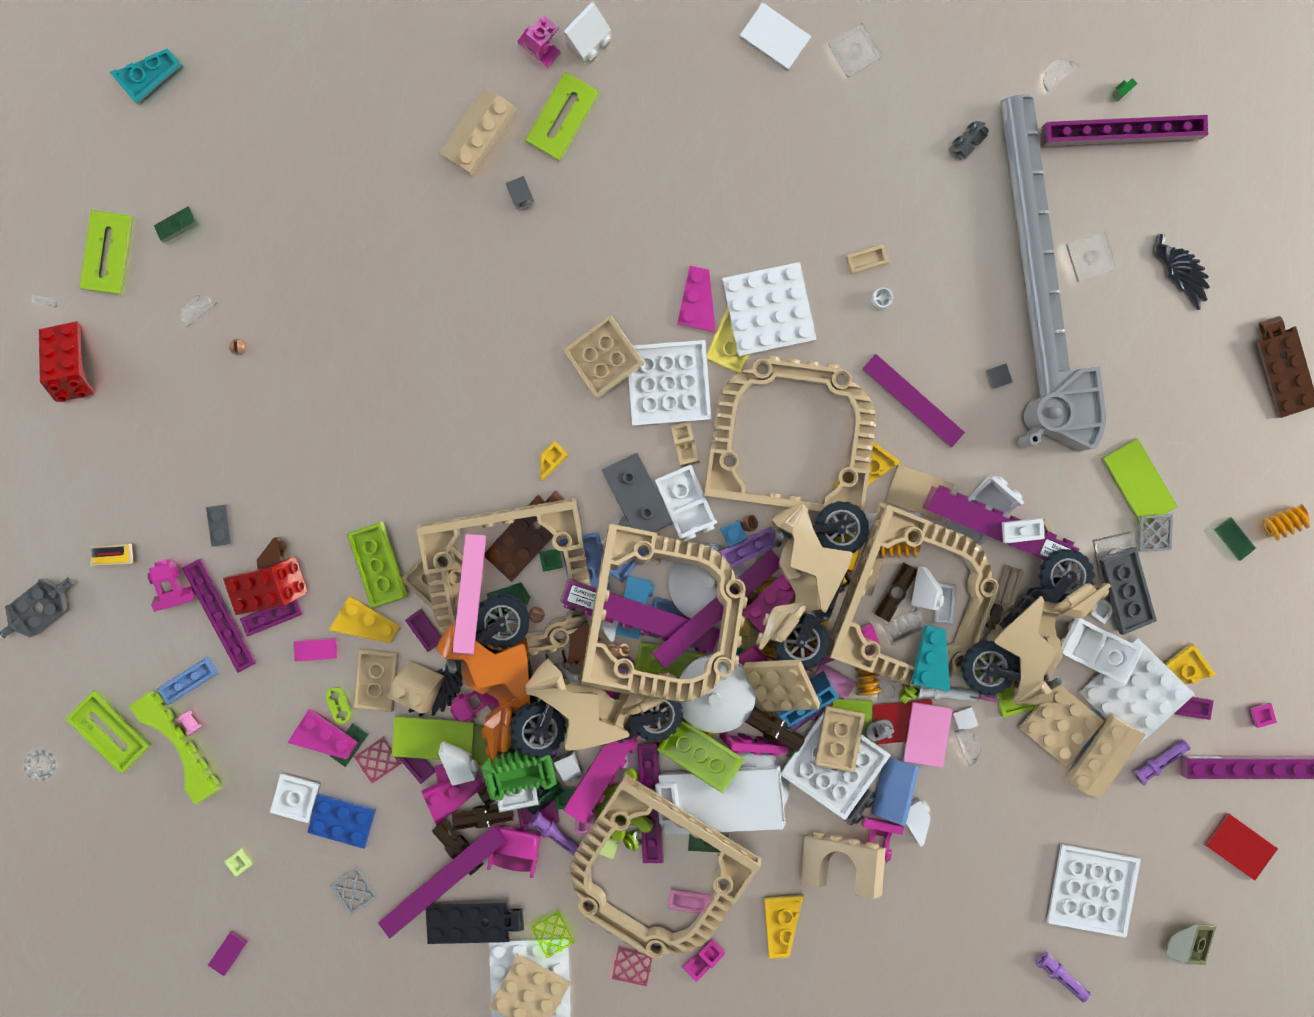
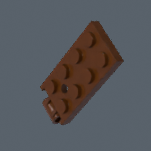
(1287, 377)
(520, 542)

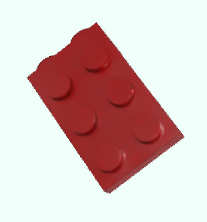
(61, 362)
(265, 587)

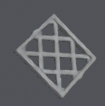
(1148, 540)
(362, 903)

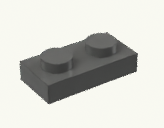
(219, 525)

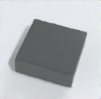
(999, 376)

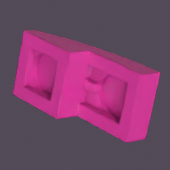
(315, 649)
(703, 960)

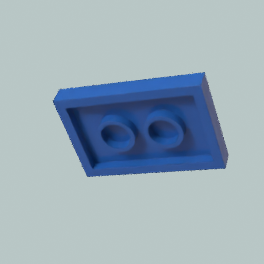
(341, 821)

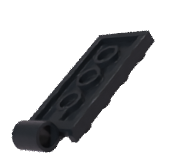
(463, 922)

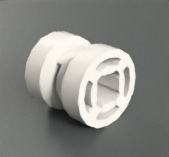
(882, 298)

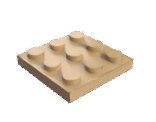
(603, 356)
(417, 580)
(781, 685)
(1061, 725)
(529, 990)

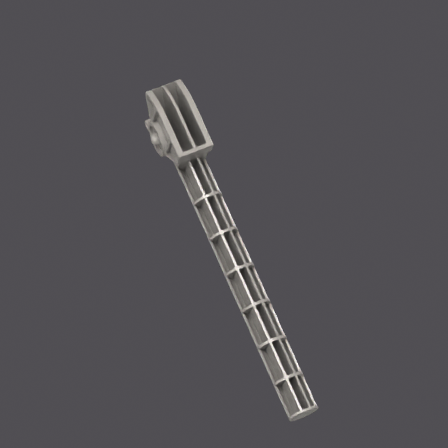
(1069, 400)

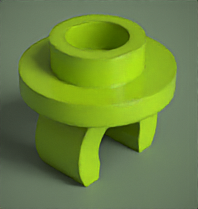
(908, 692)
(630, 840)

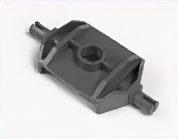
(21, 612)

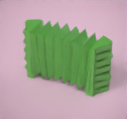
(517, 772)

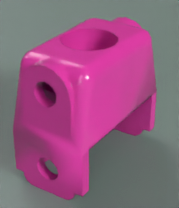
(518, 852)

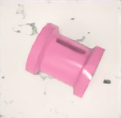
(188, 723)

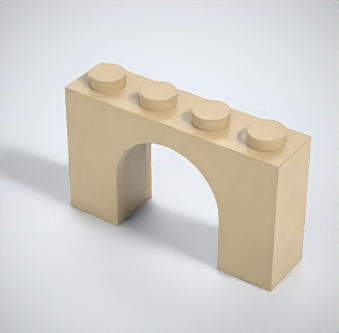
(867, 858)

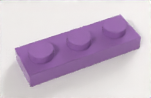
(749, 548)

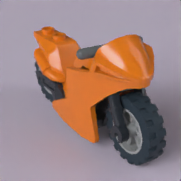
(497, 668)

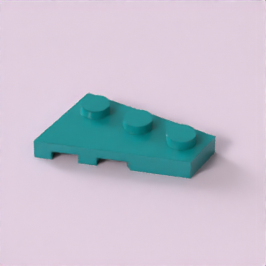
(146, 75)
(932, 660)

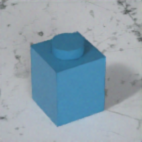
(733, 533)

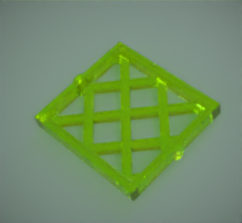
(559, 948)

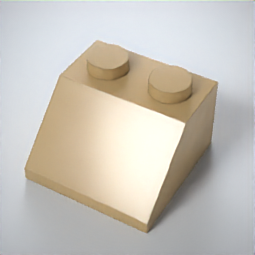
(416, 687)

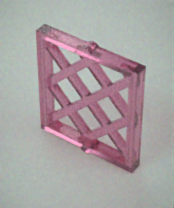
(365, 768)
(632, 966)

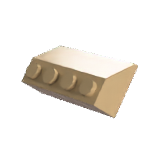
(478, 131)
(1105, 756)

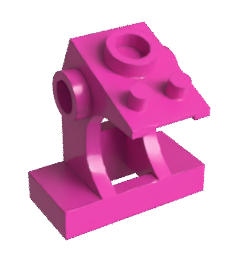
(537, 39)
(163, 572)
(463, 711)
(882, 828)

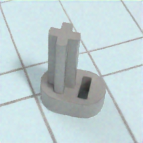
(883, 727)

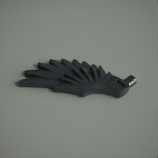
(1183, 270)
(448, 688)

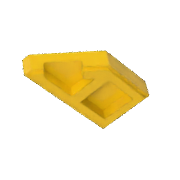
(551, 459)

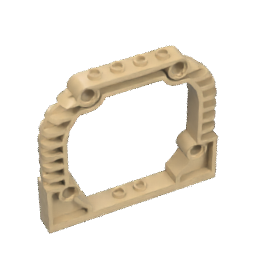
(724, 480)
(558, 517)
(888, 529)
(599, 664)
(635, 800)

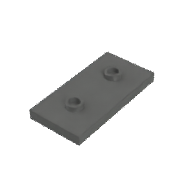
(637, 495)
(1128, 590)

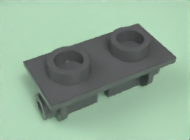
(974, 132)
(865, 802)

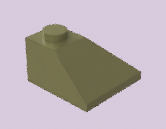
(1191, 944)

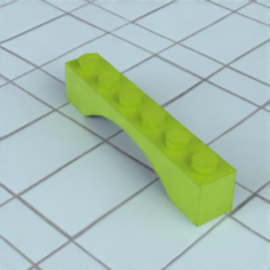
(198, 780)

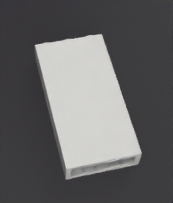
(748, 804)

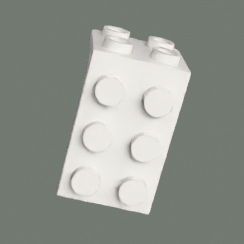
(995, 495)
(686, 502)
(1100, 650)

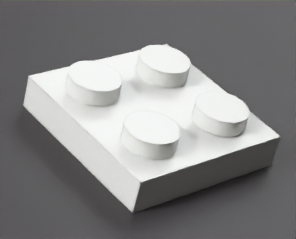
(294, 798)

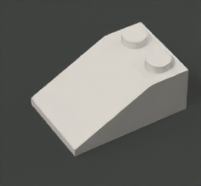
(587, 33)

